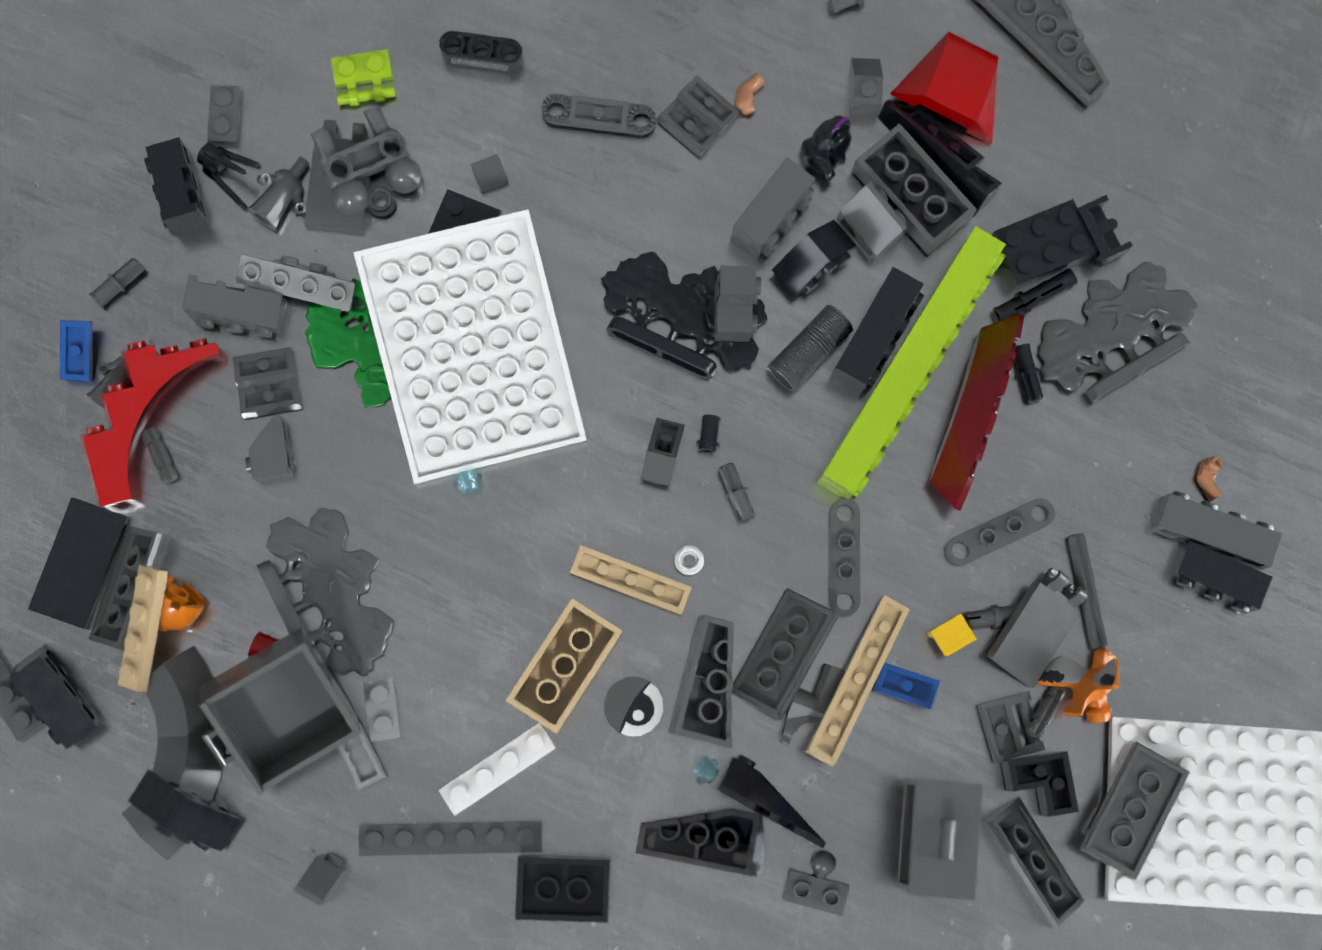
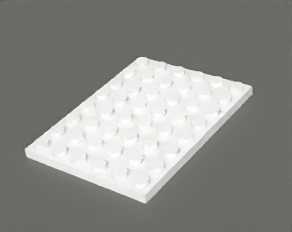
(470, 346)
(1241, 824)

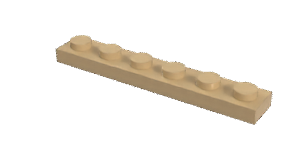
(857, 681)

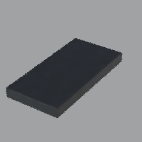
(78, 563)

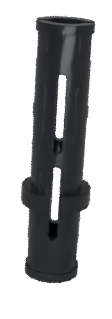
(1026, 300)

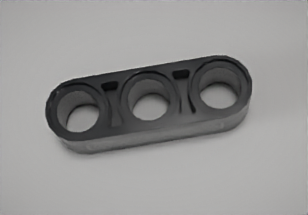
(471, 42)

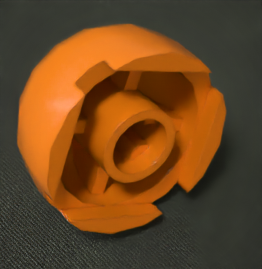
(179, 606)

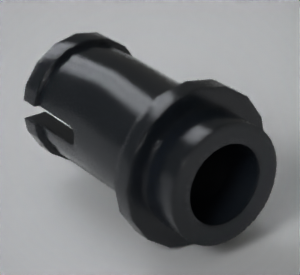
(709, 434)

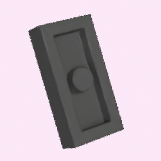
(224, 115)

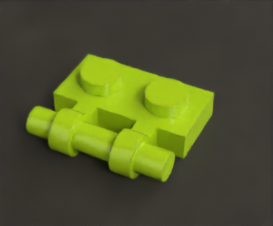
(363, 69)

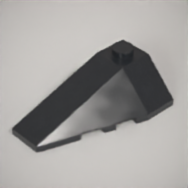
(714, 840)

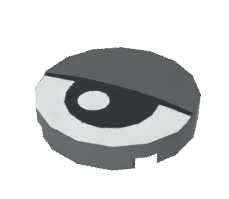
(633, 706)

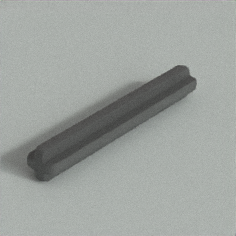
(1085, 579)

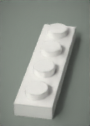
(497, 769)

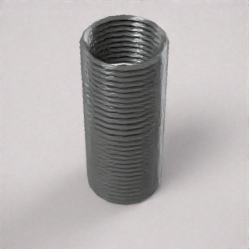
(808, 352)

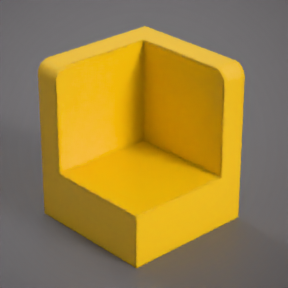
(952, 635)

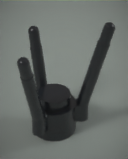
(216, 159)

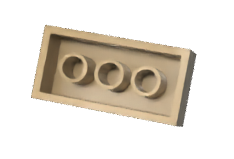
(564, 666)

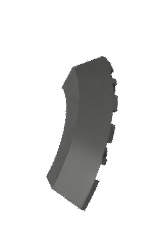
(180, 746)

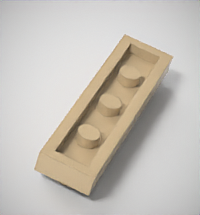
(630, 580)
(142, 628)

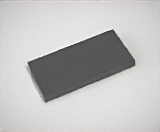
(784, 653)
(1134, 810)

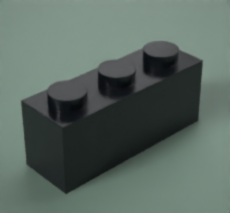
(1220, 577)

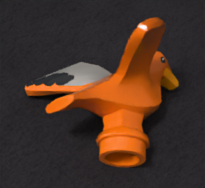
(1089, 685)

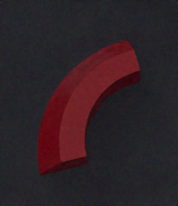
(976, 409)

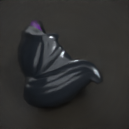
(827, 145)

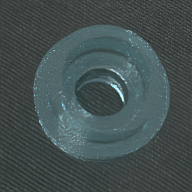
(467, 480)
(706, 770)

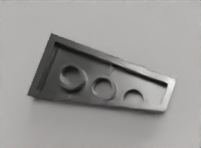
(707, 685)

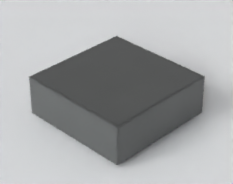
(489, 173)

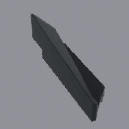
(946, 149)

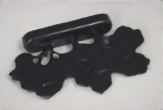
(685, 305)

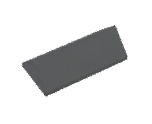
(113, 615)
(1033, 863)

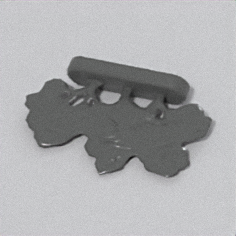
(1116, 321)
(331, 583)

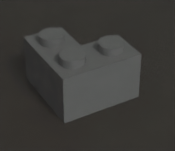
(735, 295)

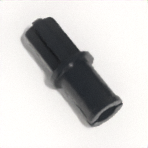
(1028, 373)

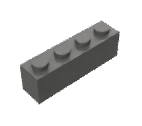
(1217, 530)

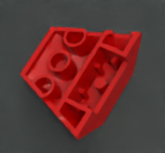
(957, 83)

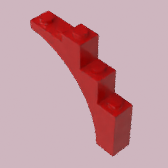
(147, 372)

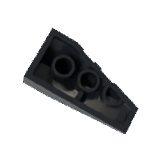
(754, 791)

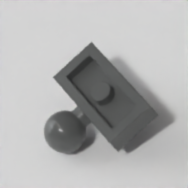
(817, 890)

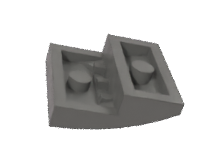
(698, 116)
(266, 382)

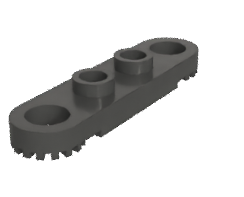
(598, 114)
(1000, 531)
(844, 557)

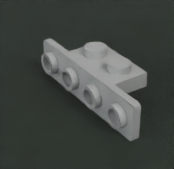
(296, 280)

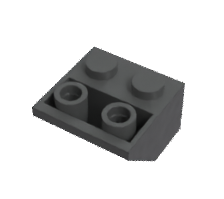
(872, 221)

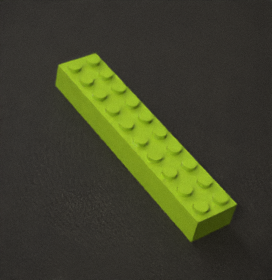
(914, 359)

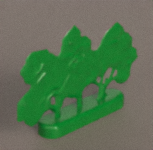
(335, 344)

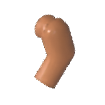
(745, 92)
(1207, 475)

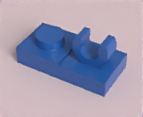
(76, 350)
(907, 686)

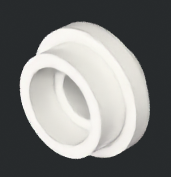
(695, 553)

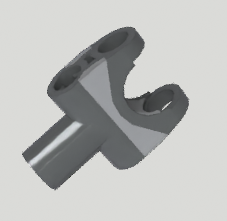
(810, 706)

